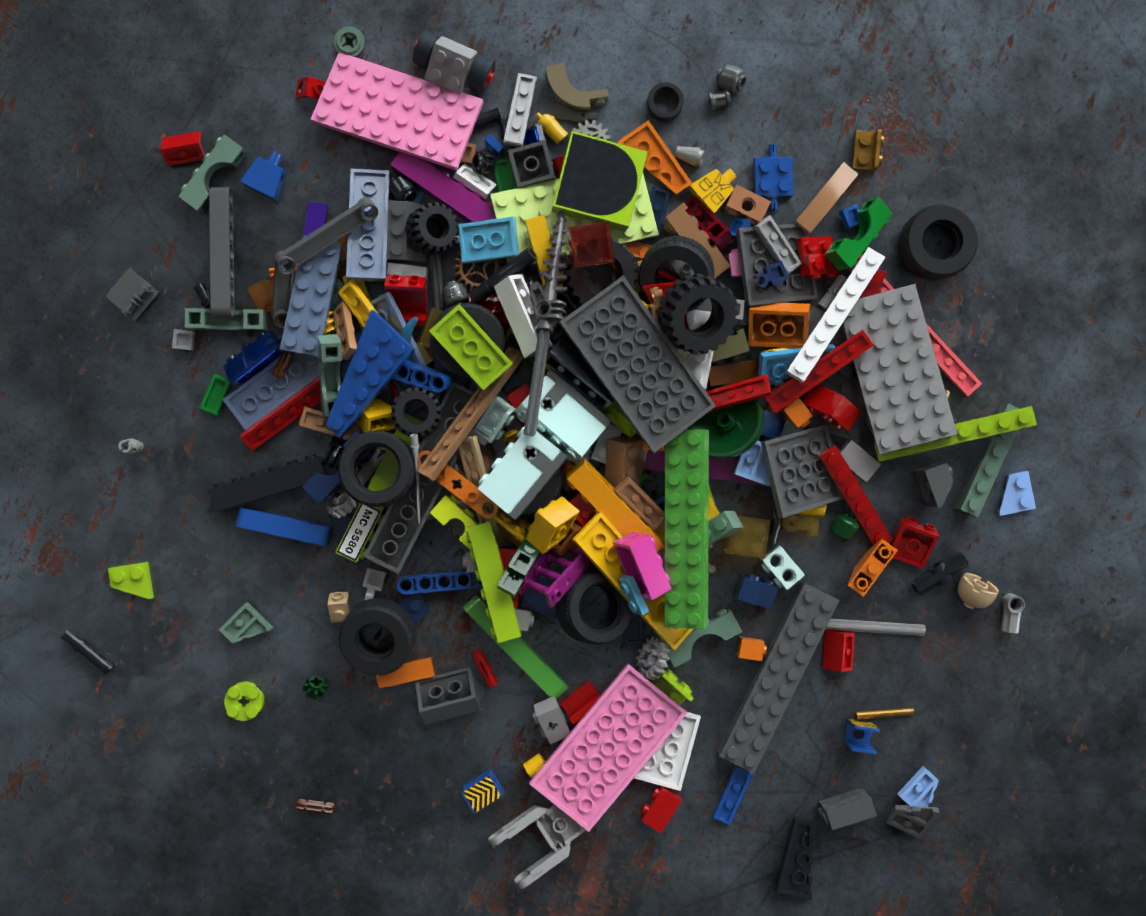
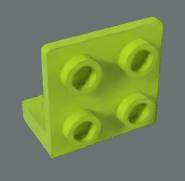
(670, 686)

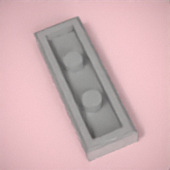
(777, 244)

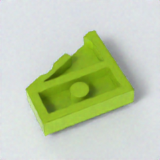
(132, 579)

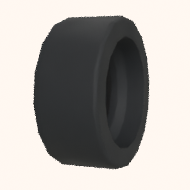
(670, 87)

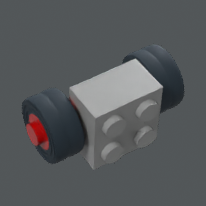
(452, 64)

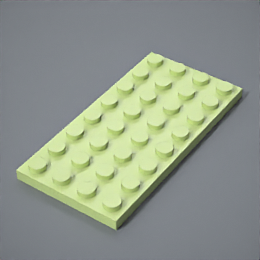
(538, 200)

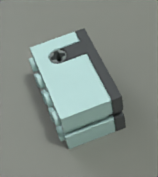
(568, 417)
(520, 478)

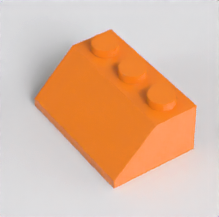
(779, 325)

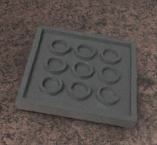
(756, 256)
(798, 473)

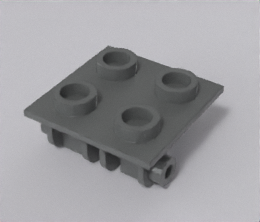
(132, 294)

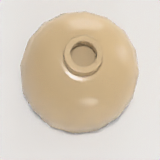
(975, 592)

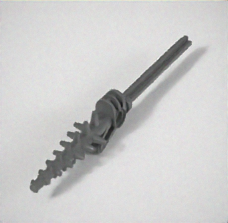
(549, 313)

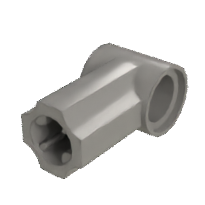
(1011, 615)

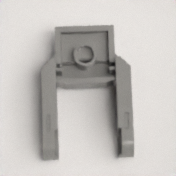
(556, 829)

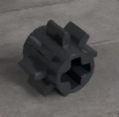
(483, 162)

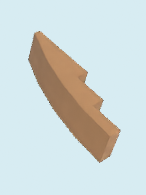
(826, 198)

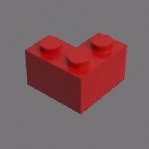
(832, 407)

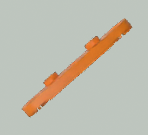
(468, 493)

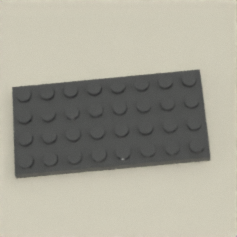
(637, 364)

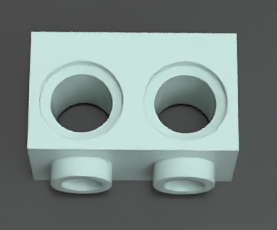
(785, 564)

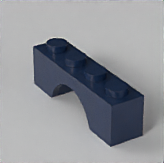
(321, 486)

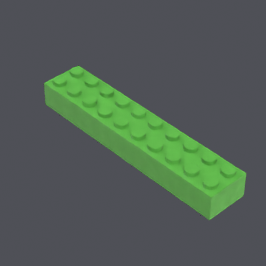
(687, 529)

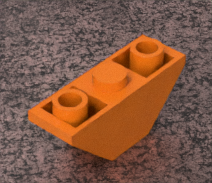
(871, 566)

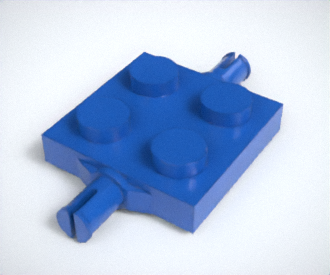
(773, 176)

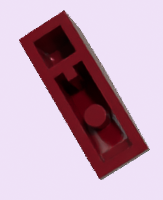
(708, 222)

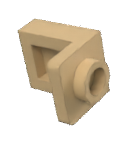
(338, 606)

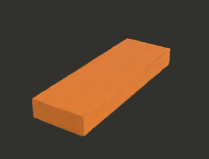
(407, 672)

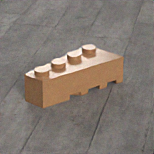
(681, 224)
(624, 459)

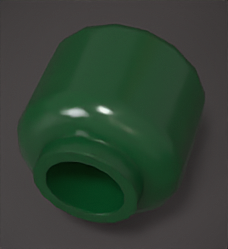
(844, 527)

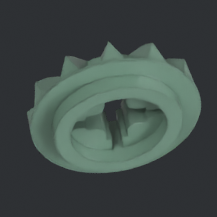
(351, 33)

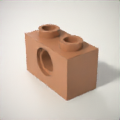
(758, 205)

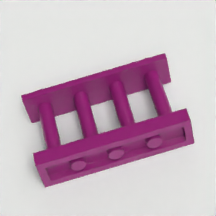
(562, 581)

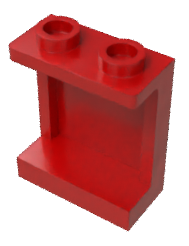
(410, 296)

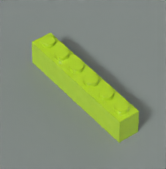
(490, 572)

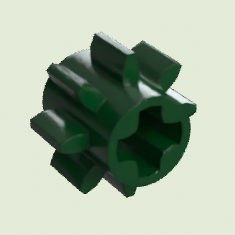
(315, 687)

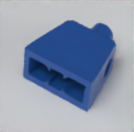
(266, 176)

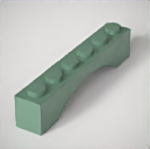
(978, 487)

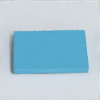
(488, 240)

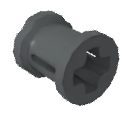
(713, 97)

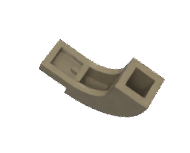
(570, 96)

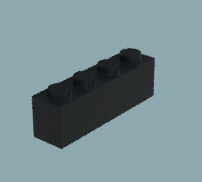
(573, 368)

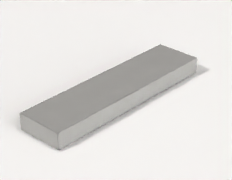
(520, 110)

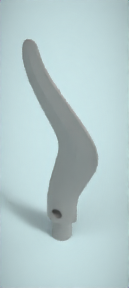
(414, 446)

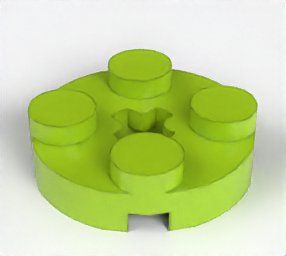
(235, 694)

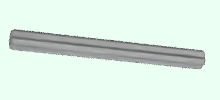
(876, 627)

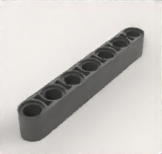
(221, 252)

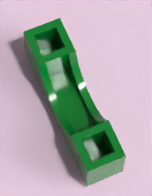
(871, 217)

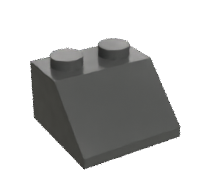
(935, 483)

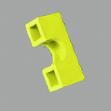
(448, 509)

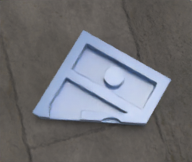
(753, 465)
(1017, 494)
(919, 788)

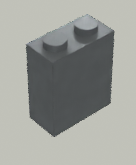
(847, 809)

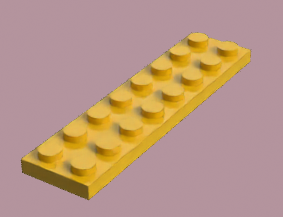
(596, 543)

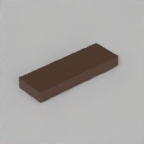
(732, 372)

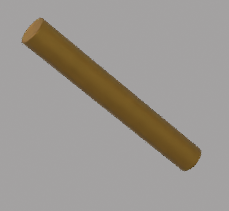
(884, 713)

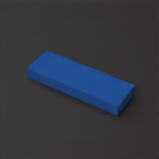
(732, 795)

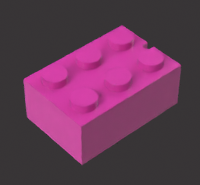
(641, 560)

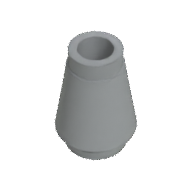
(691, 155)

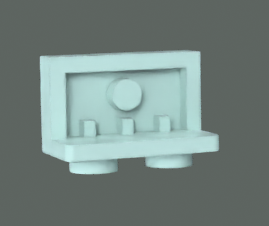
(495, 418)

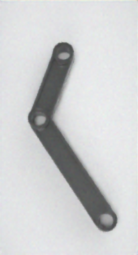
(309, 247)

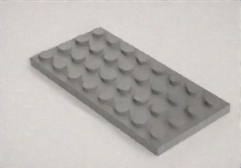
(900, 371)

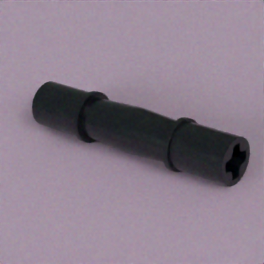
(517, 265)

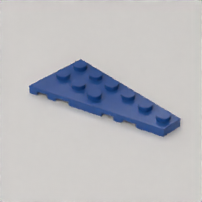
(373, 365)

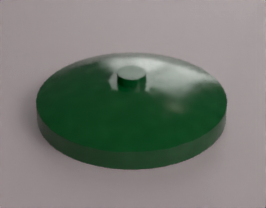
(732, 428)

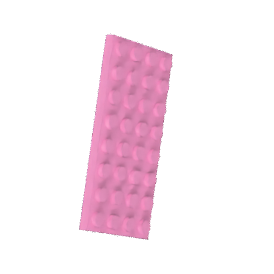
(397, 111)
(608, 747)

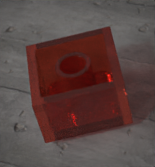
(590, 244)

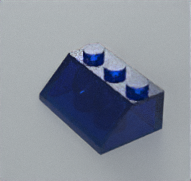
(253, 358)

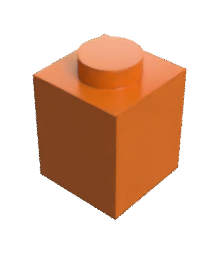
(797, 414)
(751, 648)

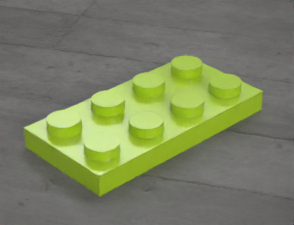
(470, 347)

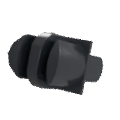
(337, 450)

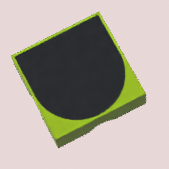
(599, 181)

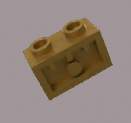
(867, 150)

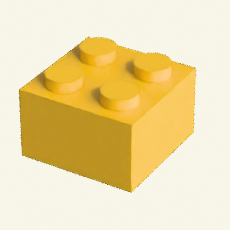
(552, 524)

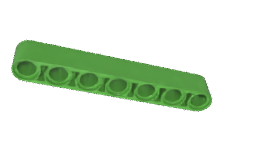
(520, 652)

